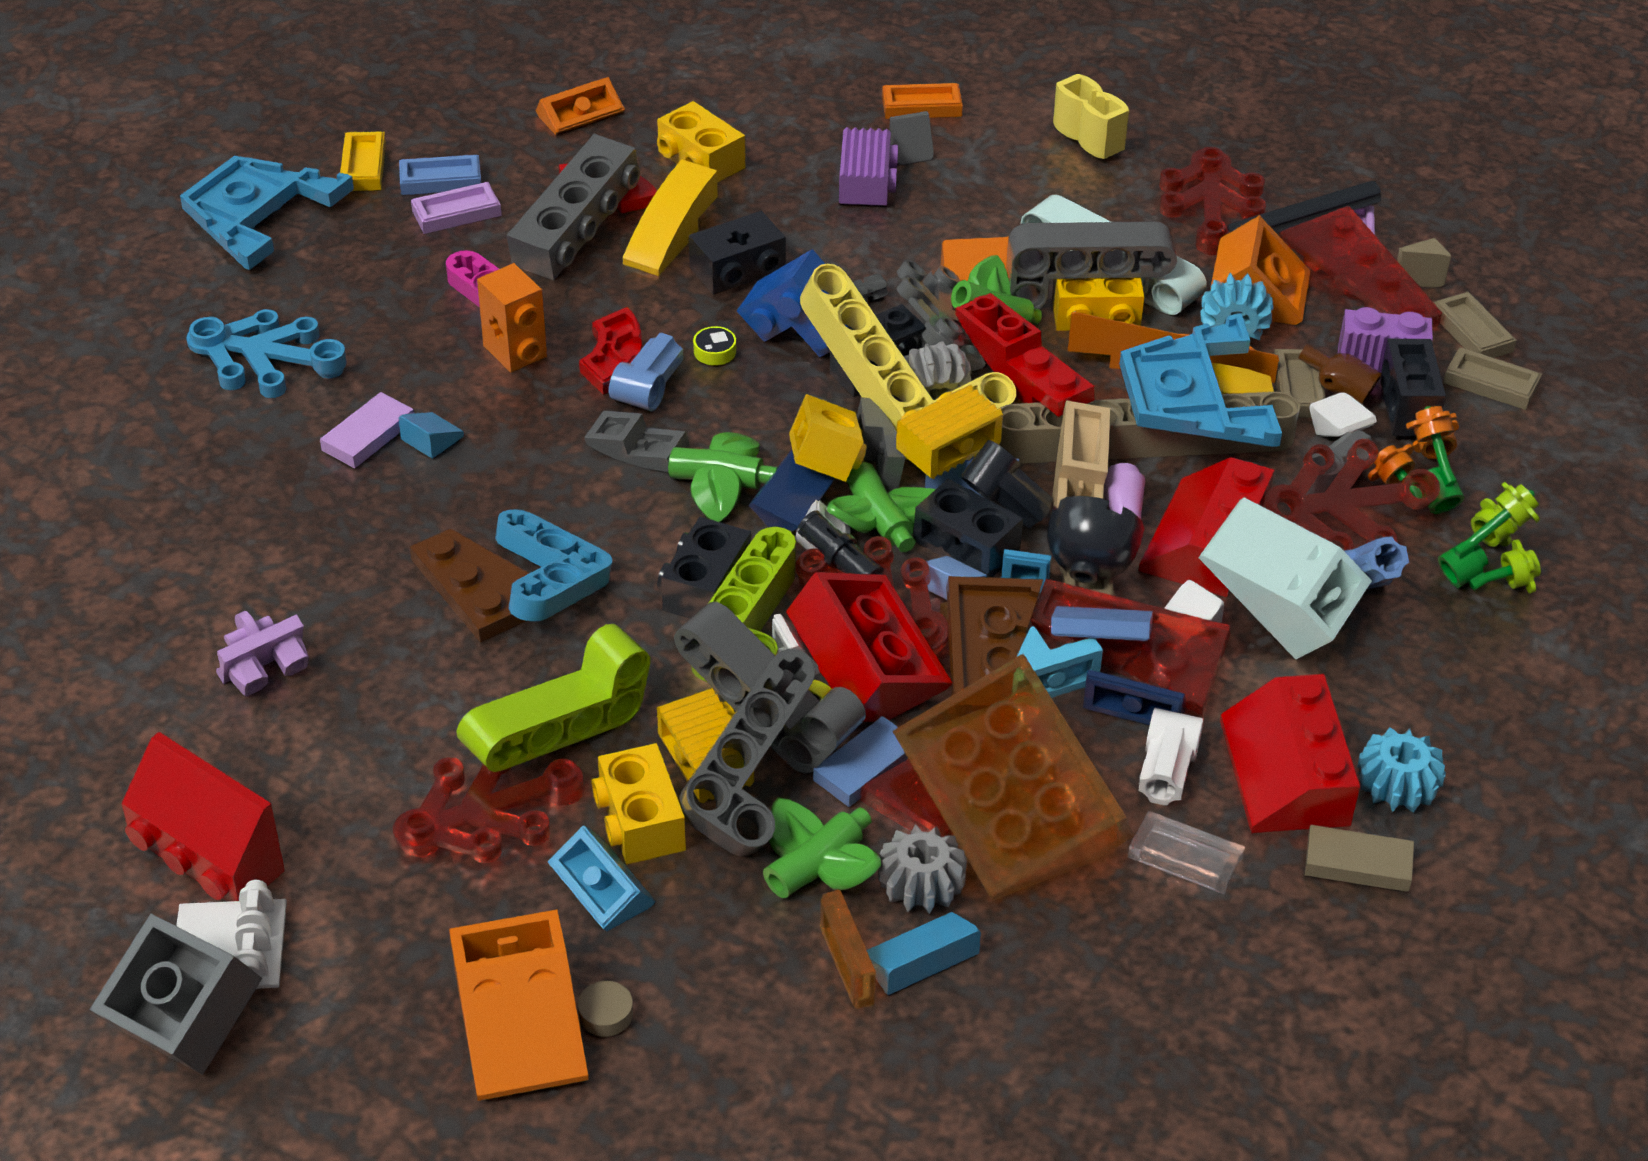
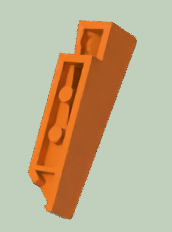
(1111, 337)

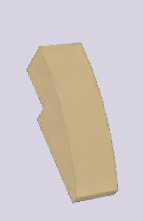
(1082, 452)

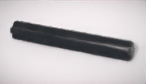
(1356, 197)

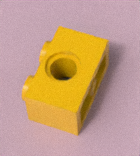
(827, 438)

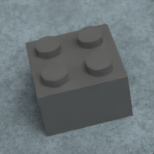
(176, 993)

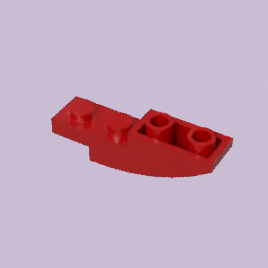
(1016, 350)

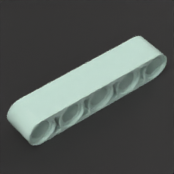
(1165, 293)

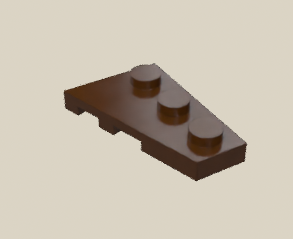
(470, 581)
(986, 624)

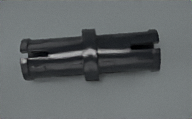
(838, 548)

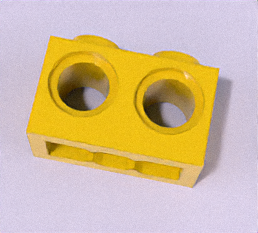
(702, 139)
(1101, 297)
(640, 804)

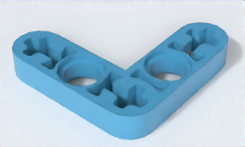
(567, 570)

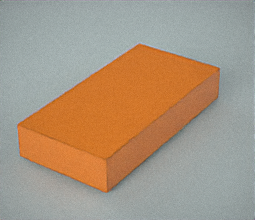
(936, 99)

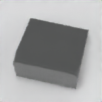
(913, 137)

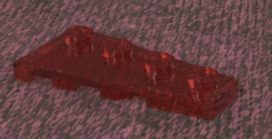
(1359, 263)
(1177, 656)

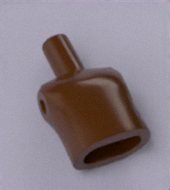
(1342, 373)

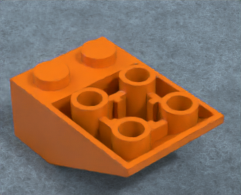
(518, 1005)

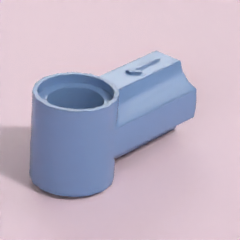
(645, 378)
(1380, 560)

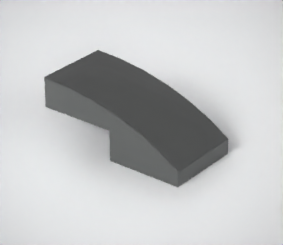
(630, 441)
(880, 443)

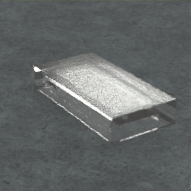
(1186, 852)

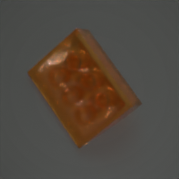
(1013, 781)

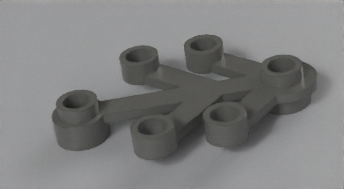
(933, 302)

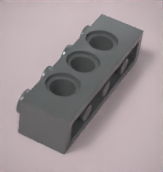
(573, 206)

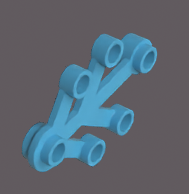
(213, 339)

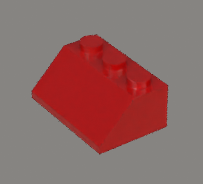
(1196, 515)
(867, 642)
(1291, 756)
(201, 821)

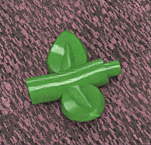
(992, 277)
(720, 472)
(873, 507)
(818, 850)

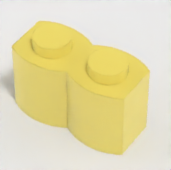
(1090, 116)

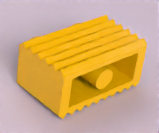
(948, 430)
(691, 729)

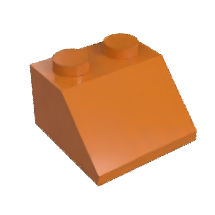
(1266, 258)

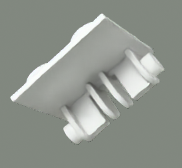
(245, 928)

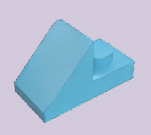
(1063, 667)

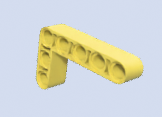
(872, 342)

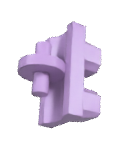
(257, 645)

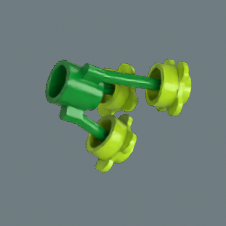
(1494, 527)

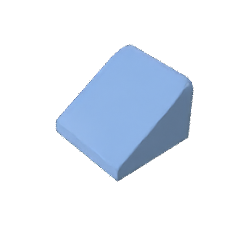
(944, 567)

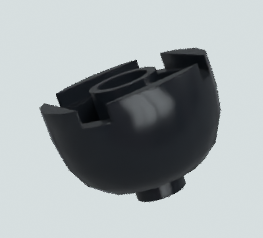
(1092, 539)

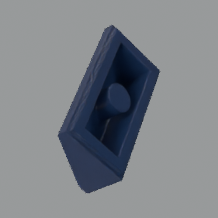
(789, 494)
(1128, 697)

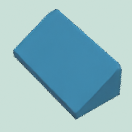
(600, 879)
(924, 951)

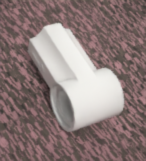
(1170, 748)

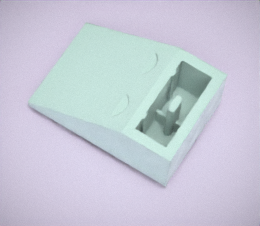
(1285, 576)

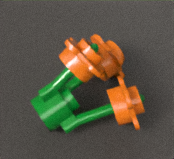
(1435, 441)

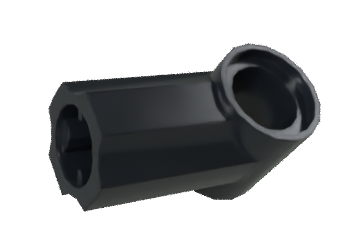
(998, 478)

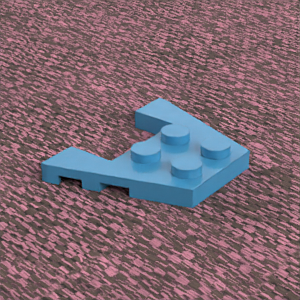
(246, 192)
(1178, 391)

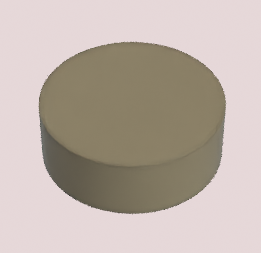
(605, 1008)

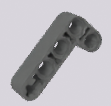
(1096, 252)
(732, 663)
(752, 744)

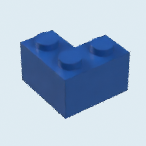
(776, 305)

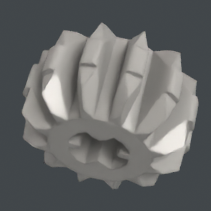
(940, 367)
(922, 868)

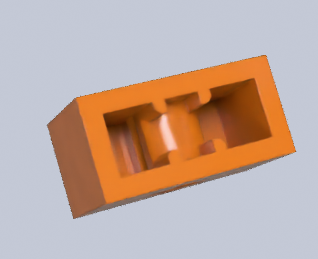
(512, 317)

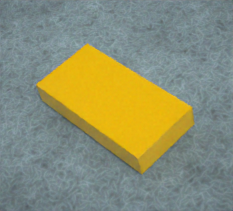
(364, 159)

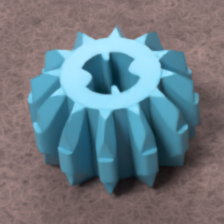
(1238, 298)
(1401, 769)

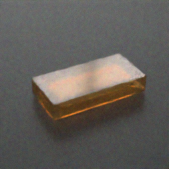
(847, 949)

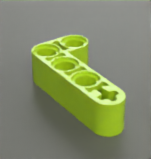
(759, 581)
(563, 709)

